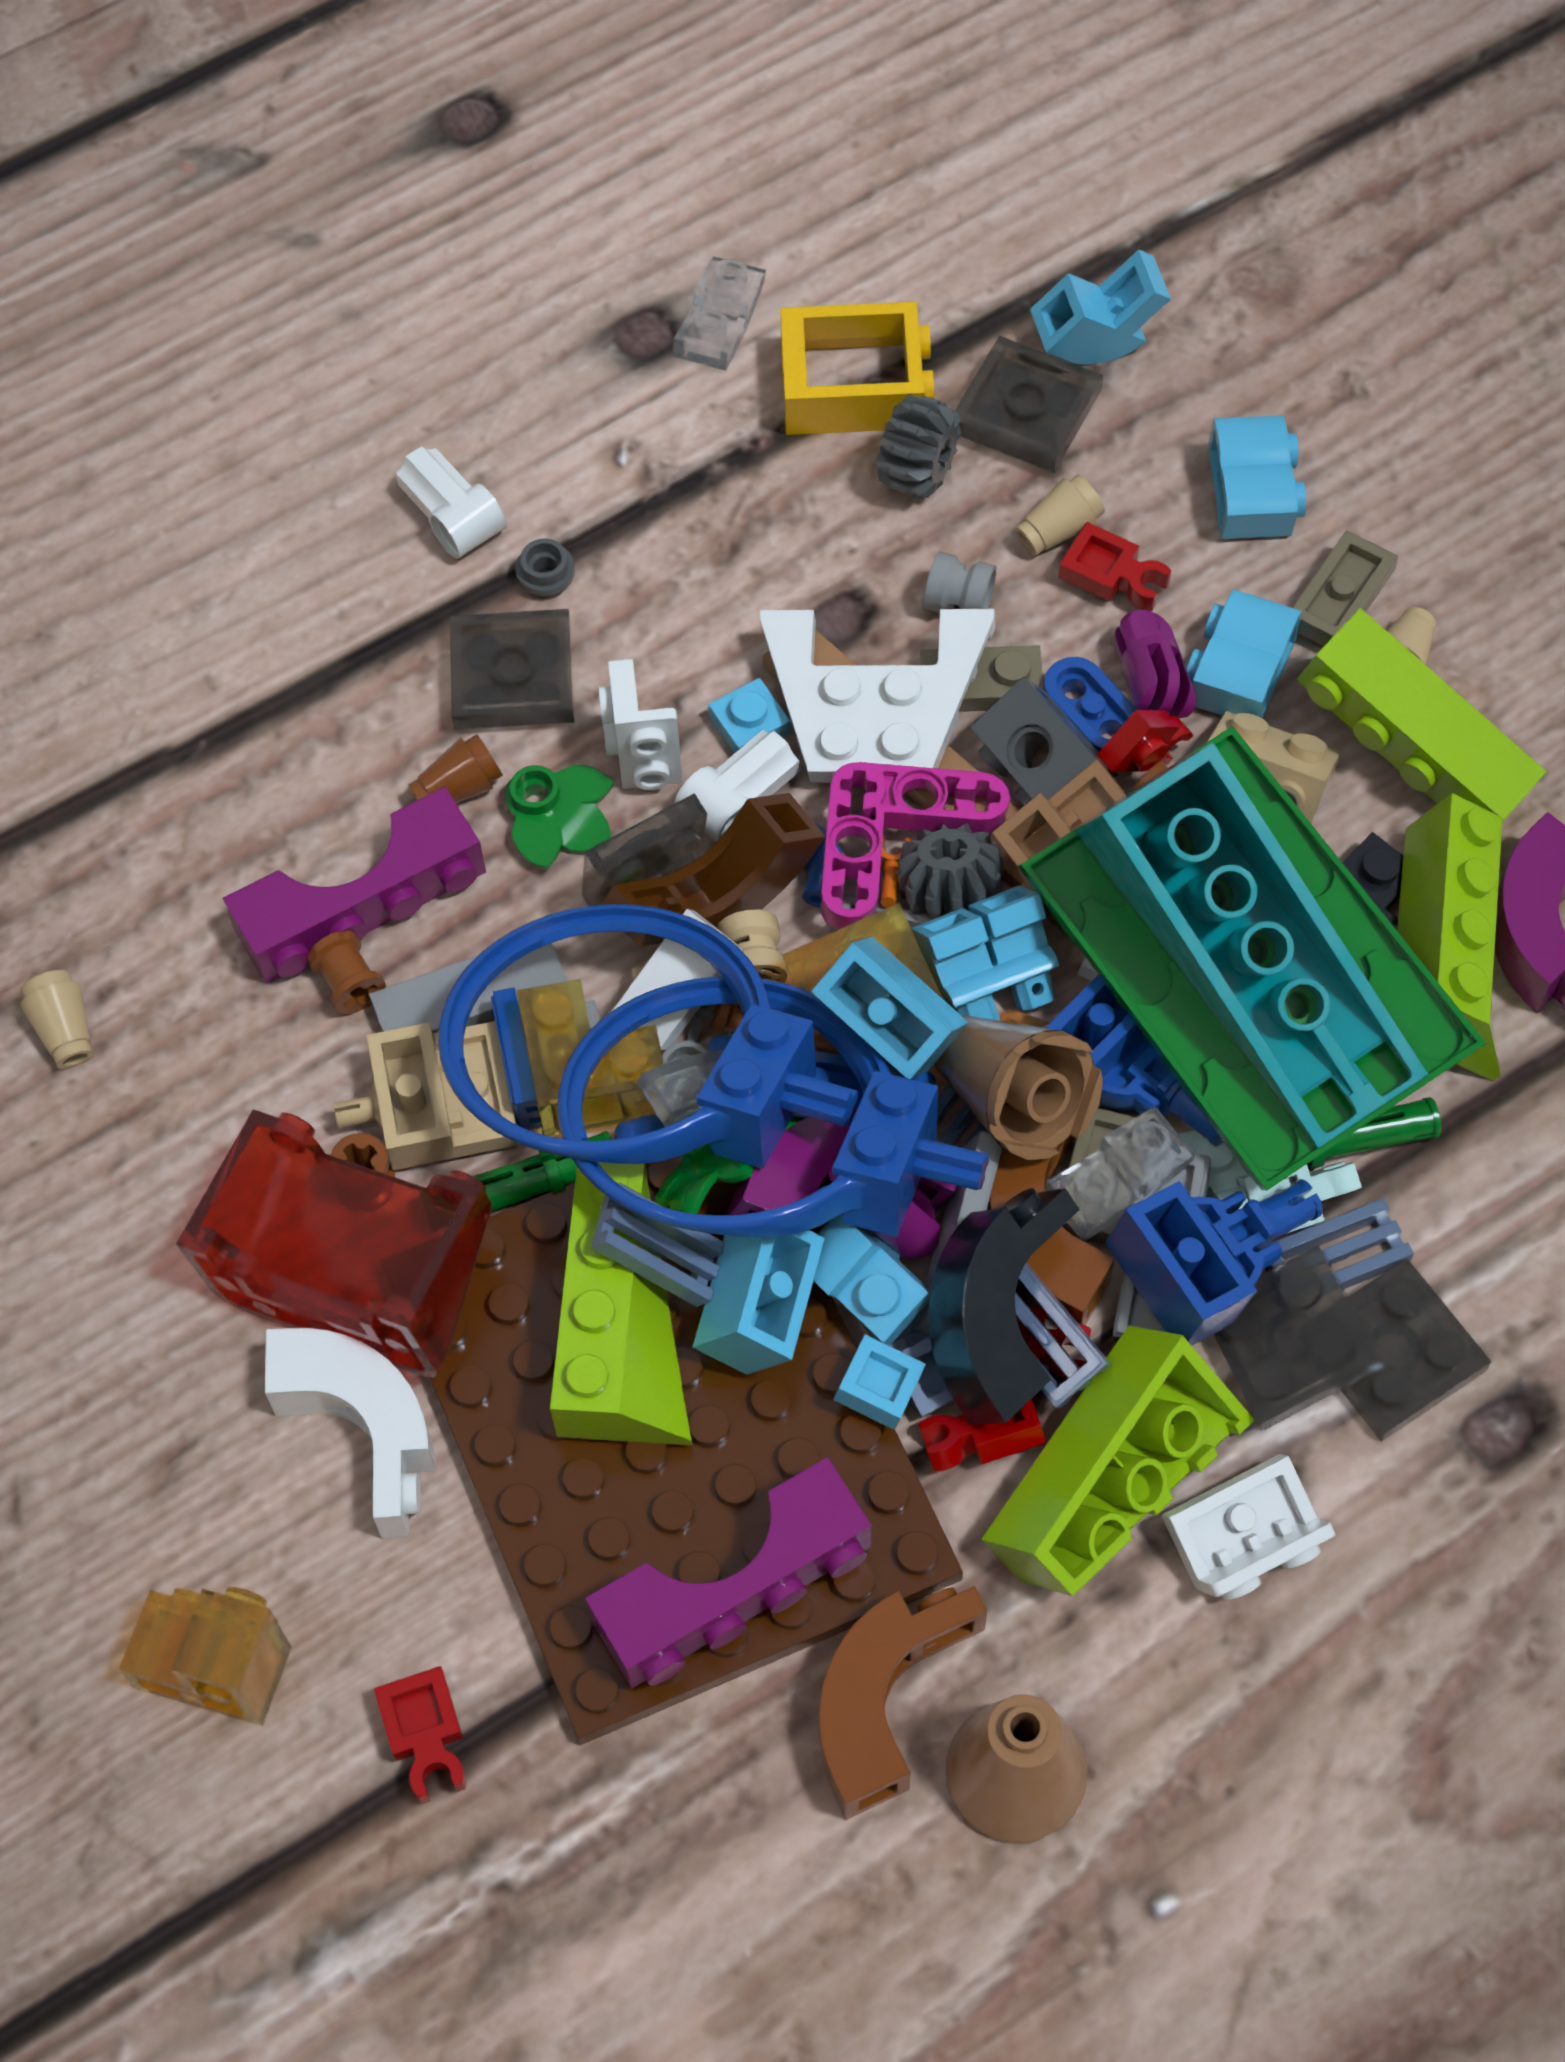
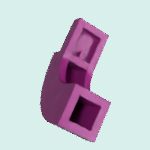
(1528, 917)
(802, 1167)

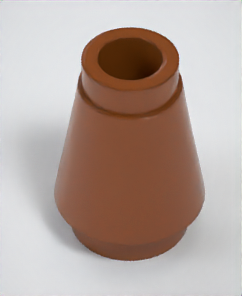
(463, 769)

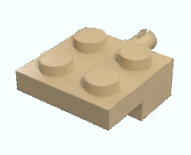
(415, 1102)

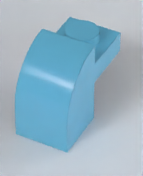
(1101, 321)
(869, 1279)

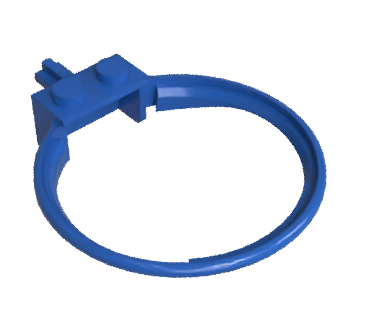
(746, 1098)
(879, 1159)

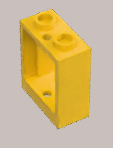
(850, 326)

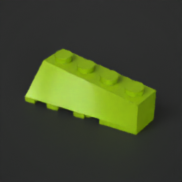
(1417, 719)
(1452, 910)
(615, 1338)
(1114, 1460)

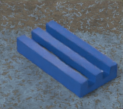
(515, 1058)

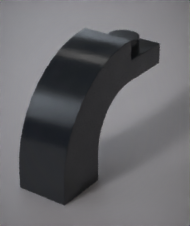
(974, 1305)

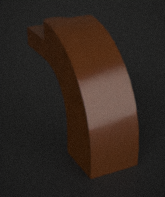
(739, 873)

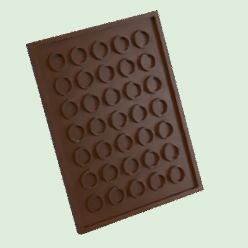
(596, 1509)

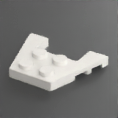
(874, 710)

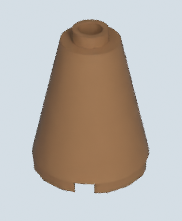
(1024, 1083)
(1016, 1770)

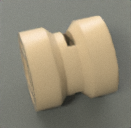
(758, 936)

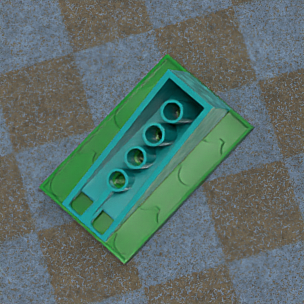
(1250, 958)

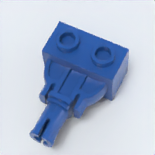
(1129, 1064)
(1204, 1254)

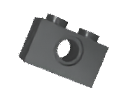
(1022, 723)

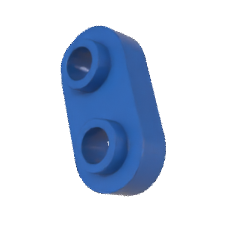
(1102, 704)

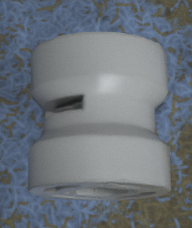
(954, 586)

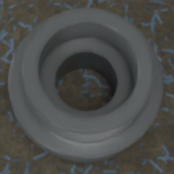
(545, 555)

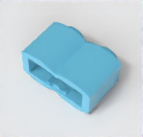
(1255, 477)
(1244, 654)

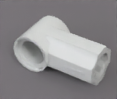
(456, 511)
(751, 772)

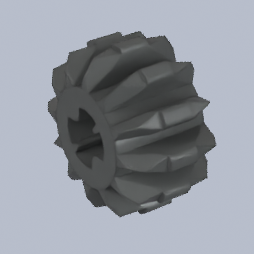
(918, 446)
(948, 870)

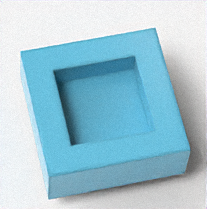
(746, 713)
(879, 1382)

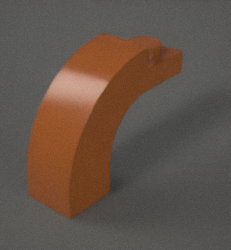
(1066, 1264)
(886, 1641)

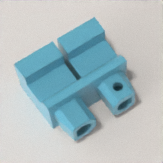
(988, 950)

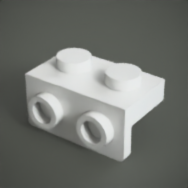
(642, 739)
(1247, 1529)

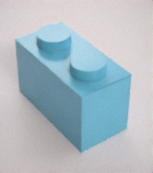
(889, 1007)
(759, 1300)

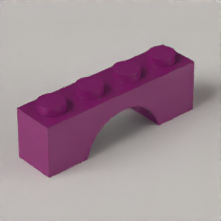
(426, 857)
(658, 1620)

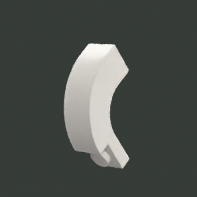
(348, 1379)

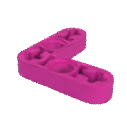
(886, 809)

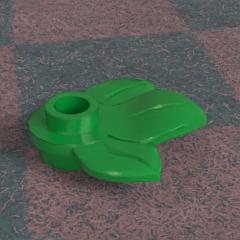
(564, 818)
(695, 1176)

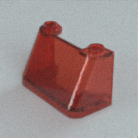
(338, 1243)

